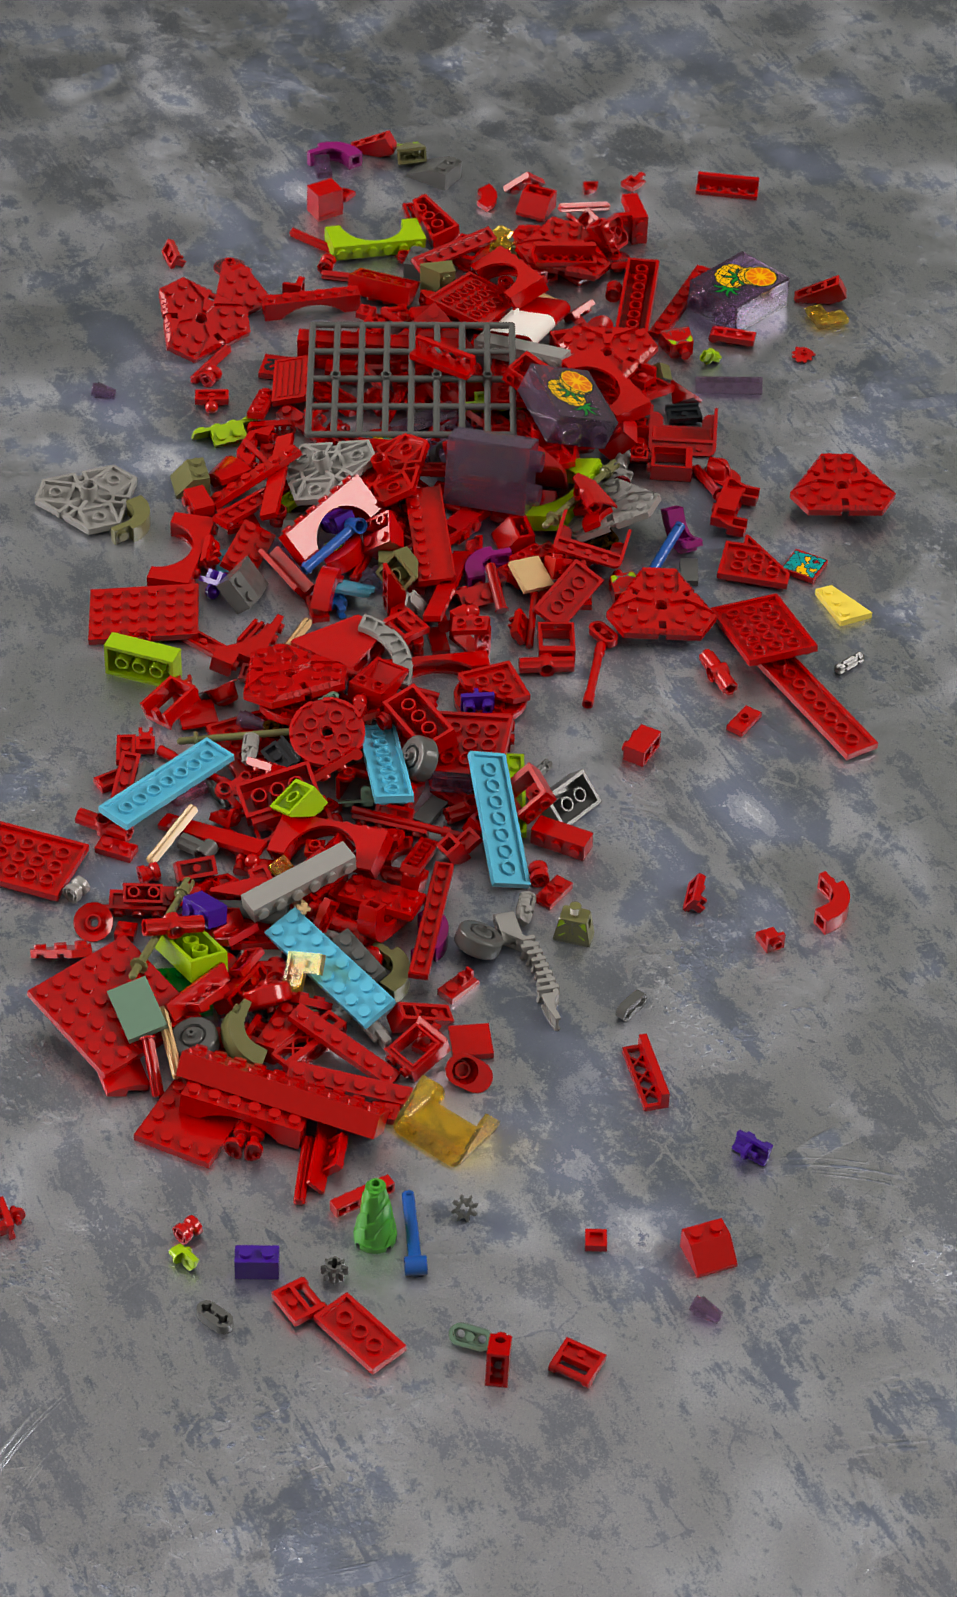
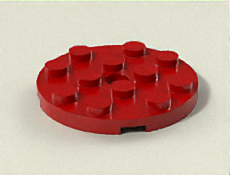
(324, 714)

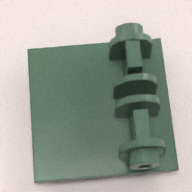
(366, 798)

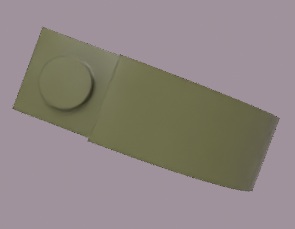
(136, 527)
(398, 964)
(235, 1038)

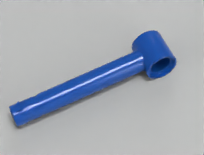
(348, 531)
(667, 545)
(414, 1263)

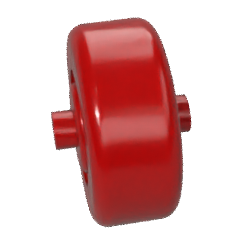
(268, 996)

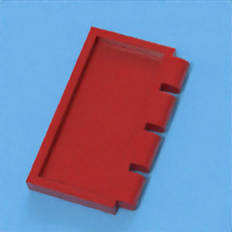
(289, 381)

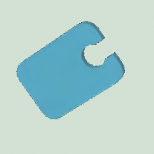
(354, 589)

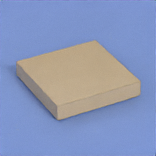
(530, 574)

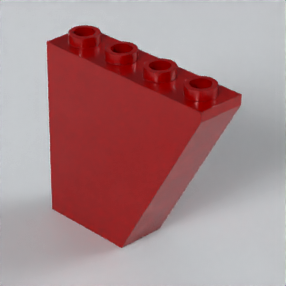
(341, 643)

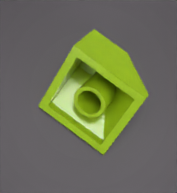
(299, 800)

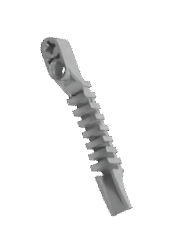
(547, 989)

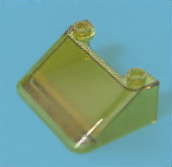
(438, 1128)

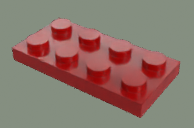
(247, 543)
(568, 593)
(400, 901)
(359, 1333)

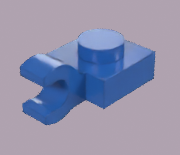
(339, 604)

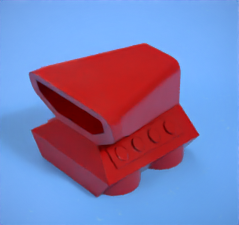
(608, 233)

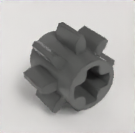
(468, 1203)
(334, 1270)

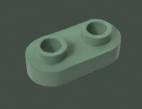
(471, 1337)

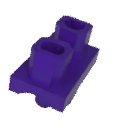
(212, 578)
(477, 701)
(752, 1148)

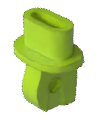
(710, 355)
(184, 1255)

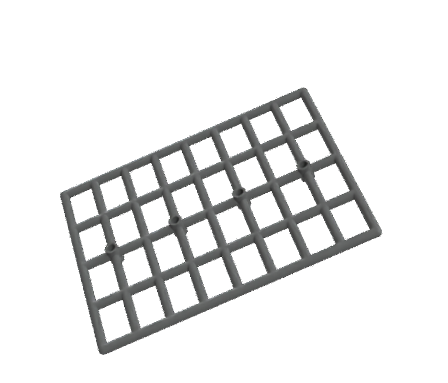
(336, 378)

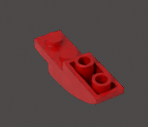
(150, 894)

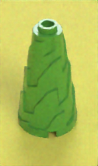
(375, 1223)

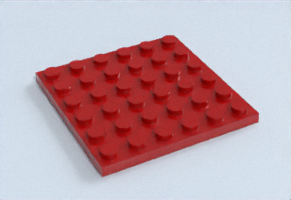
(83, 1012)

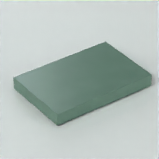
(137, 1009)

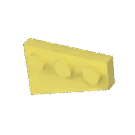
(841, 606)

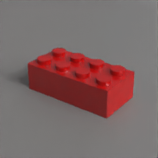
(416, 715)
(260, 792)

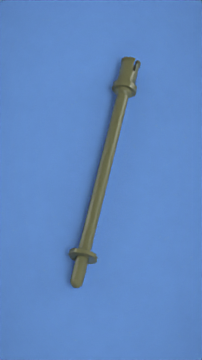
(553, 518)
(234, 736)
(139, 964)

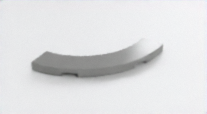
(391, 641)

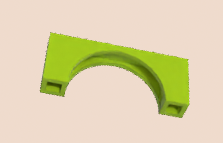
(347, 247)
(537, 514)

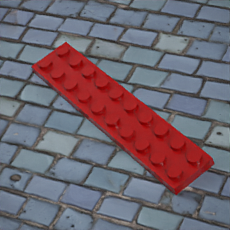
(819, 707)

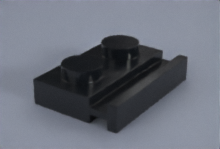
(683, 413)
(281, 753)

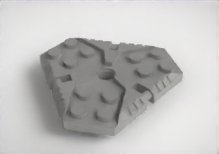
(326, 466)
(90, 500)
(633, 506)

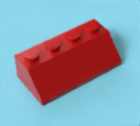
(384, 286)

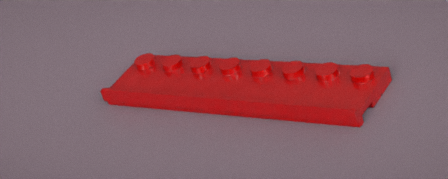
(430, 536)

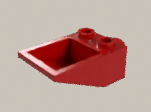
(376, 683)

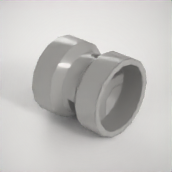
(75, 890)

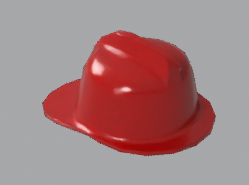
(719, 469)
(223, 694)
(469, 1073)

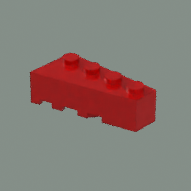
(434, 221)

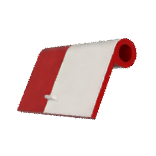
(535, 318)

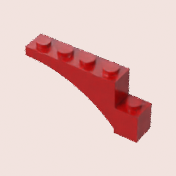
(230, 657)

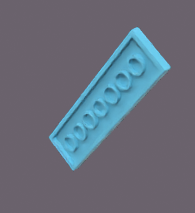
(386, 766)
(166, 783)
(498, 820)
(341, 975)

